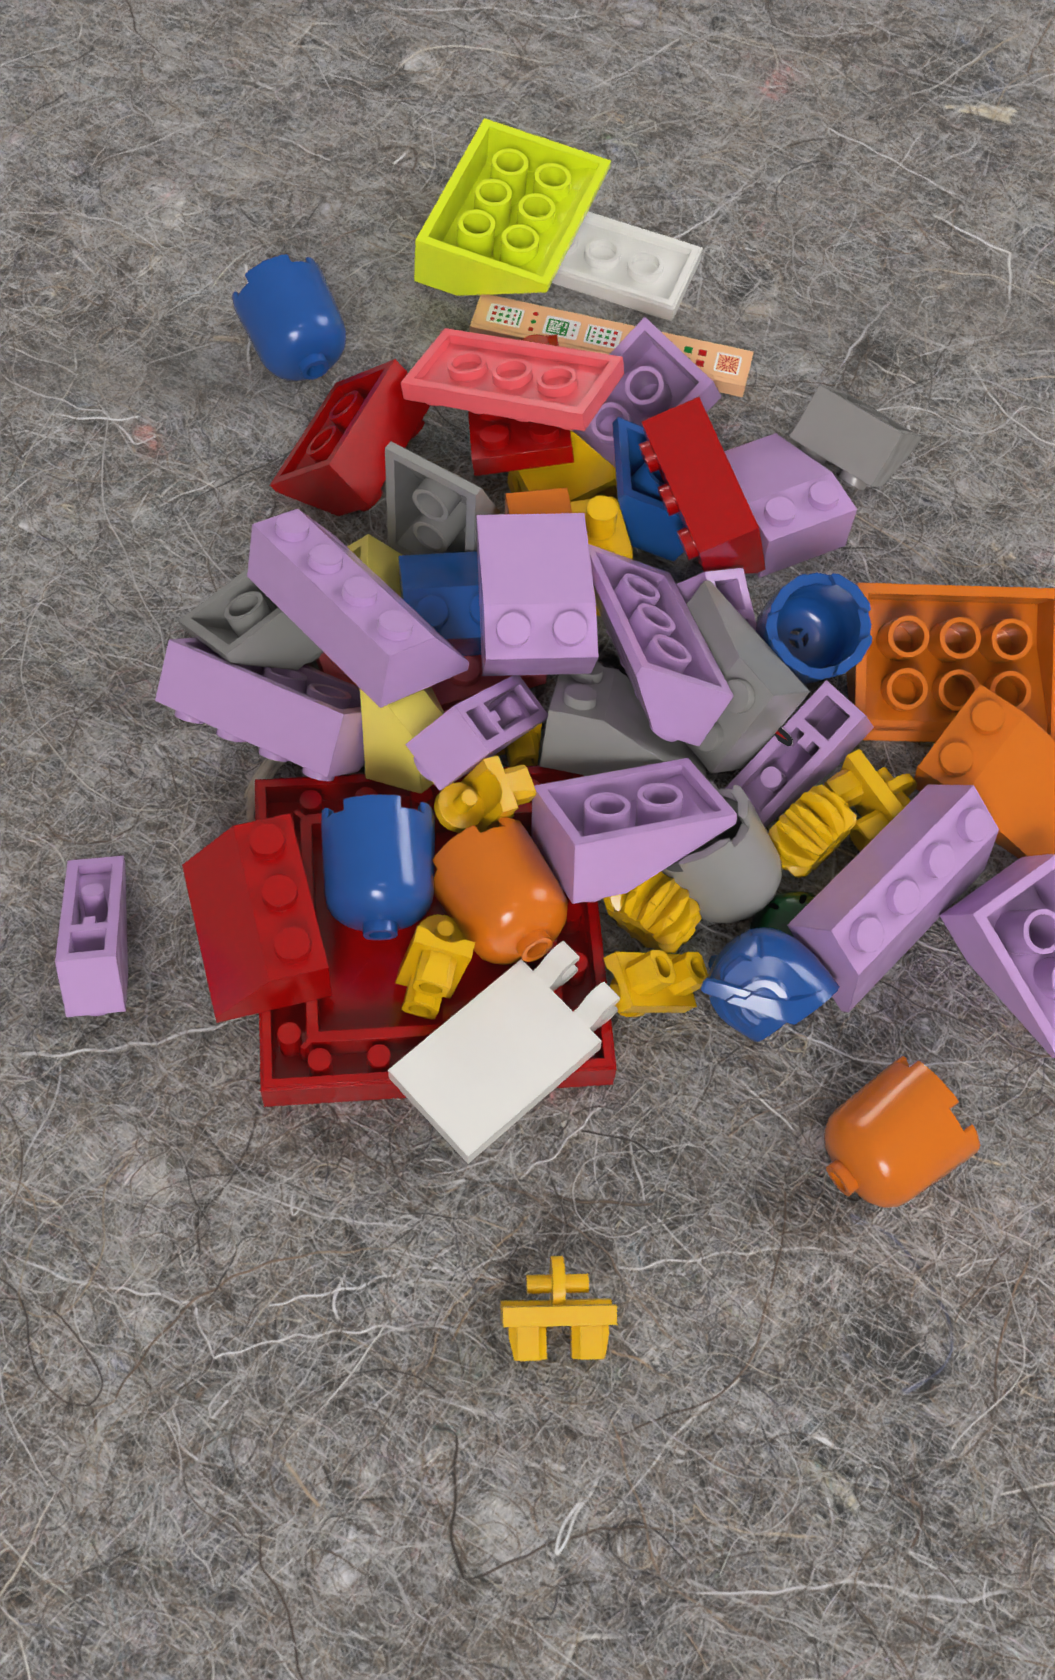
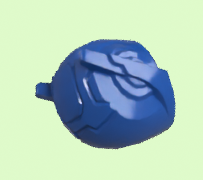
(766, 982)

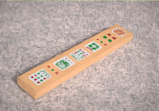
(517, 319)

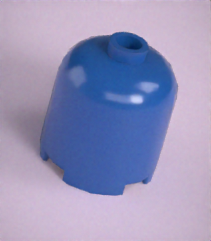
(291, 318)
(829, 617)
(378, 864)

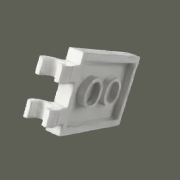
(503, 1052)

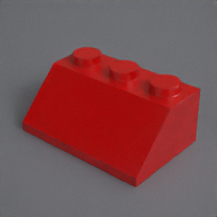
(342, 450)
(702, 489)
(256, 920)

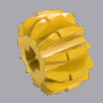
(811, 830)
(656, 913)

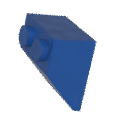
(639, 498)
(446, 595)

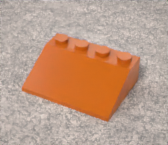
(943, 643)

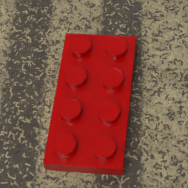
(512, 445)

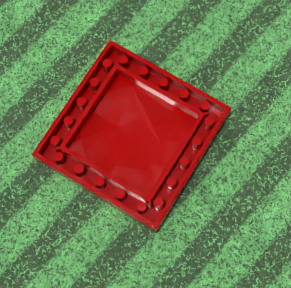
(348, 1041)

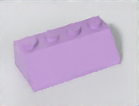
(348, 609)
(659, 647)
(282, 711)
(897, 888)

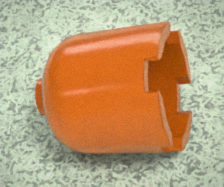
(500, 892)
(896, 1136)

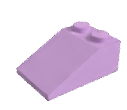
(653, 381)
(793, 500)
(536, 595)
(624, 825)
(1010, 940)

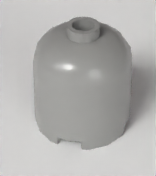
(733, 871)

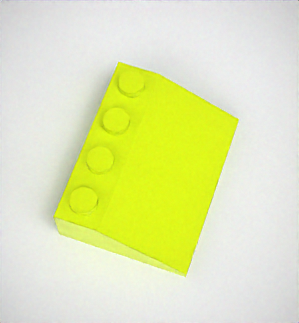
(507, 214)

